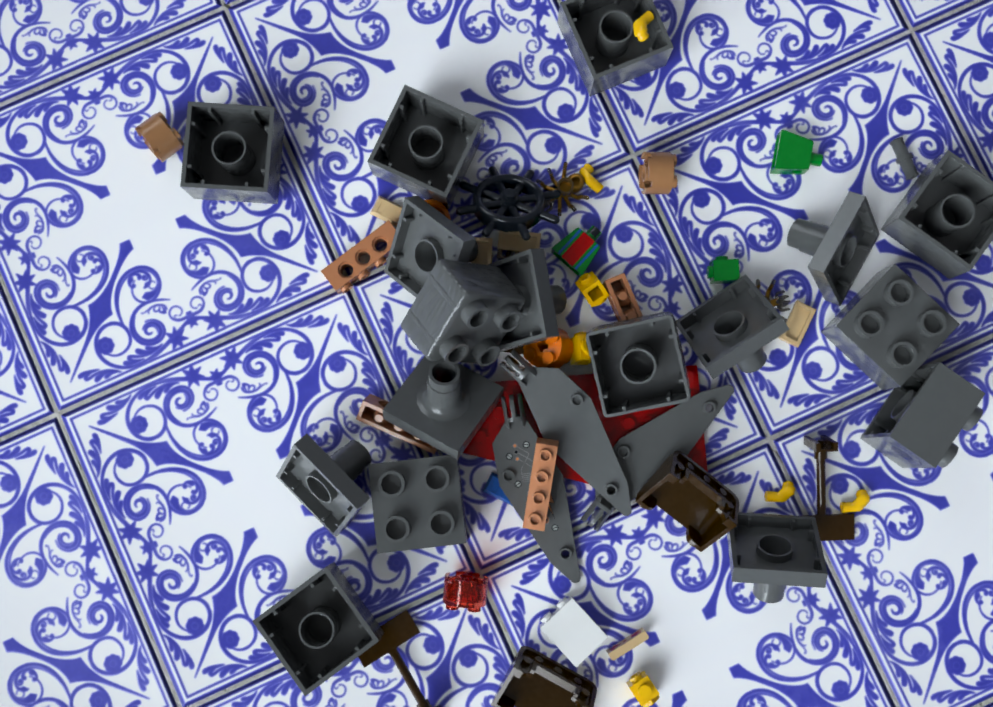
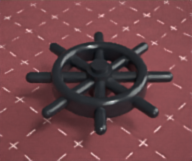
(508, 203)

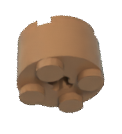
(160, 137)
(657, 172)

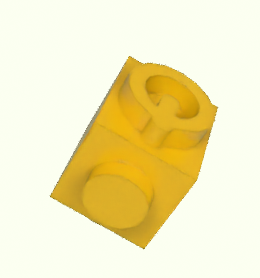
(592, 289)
(580, 350)
(643, 689)

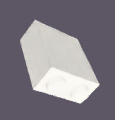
(572, 630)

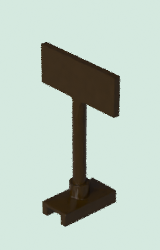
(829, 525)
(396, 633)

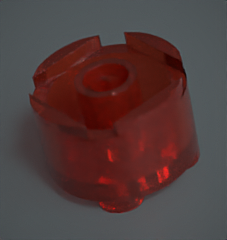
(465, 591)

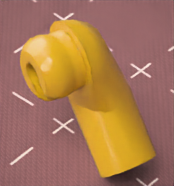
(640, 26)
(590, 181)
(782, 495)
(858, 504)

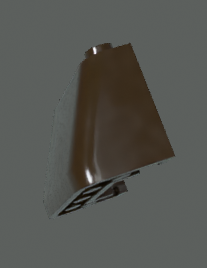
(691, 499)
(542, 682)

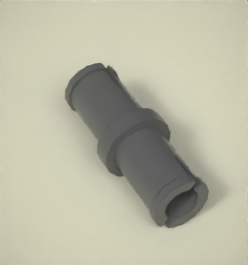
(904, 158)

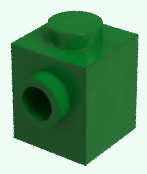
(723, 270)

